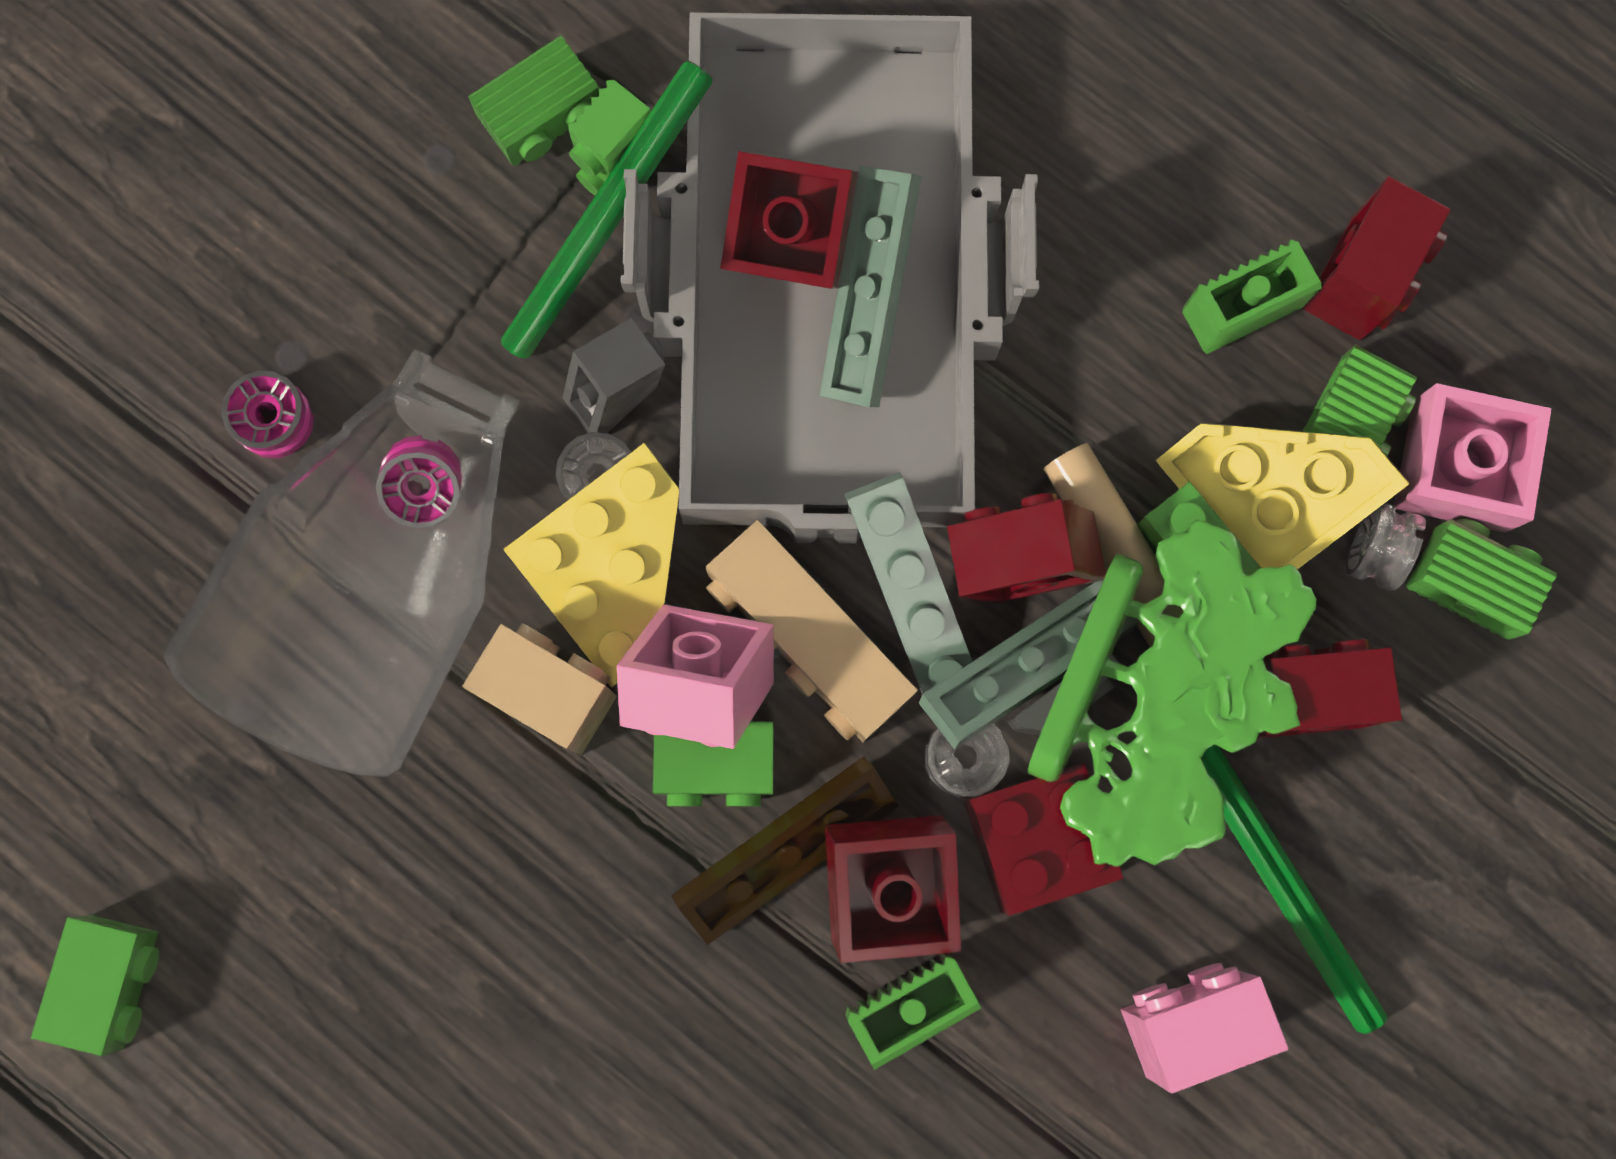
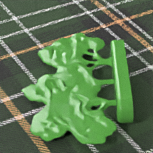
(1193, 689)

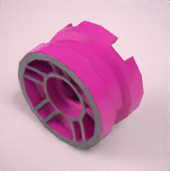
(275, 392)
(408, 500)

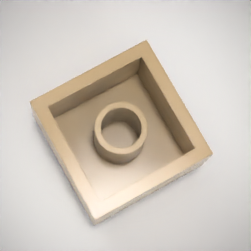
(541, 690)

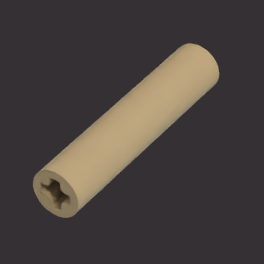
(1082, 479)

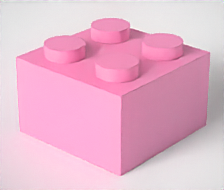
(1473, 457)
(696, 676)
(1202, 1027)

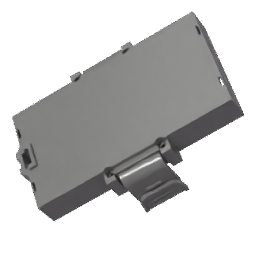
(757, 345)

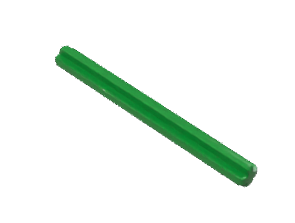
(606, 210)
(1294, 897)

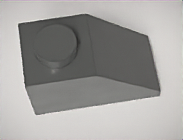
(612, 376)

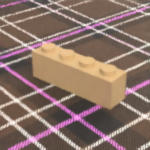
(810, 633)

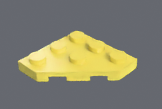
(1283, 488)
(605, 557)

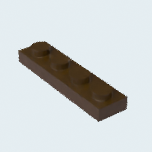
(781, 851)

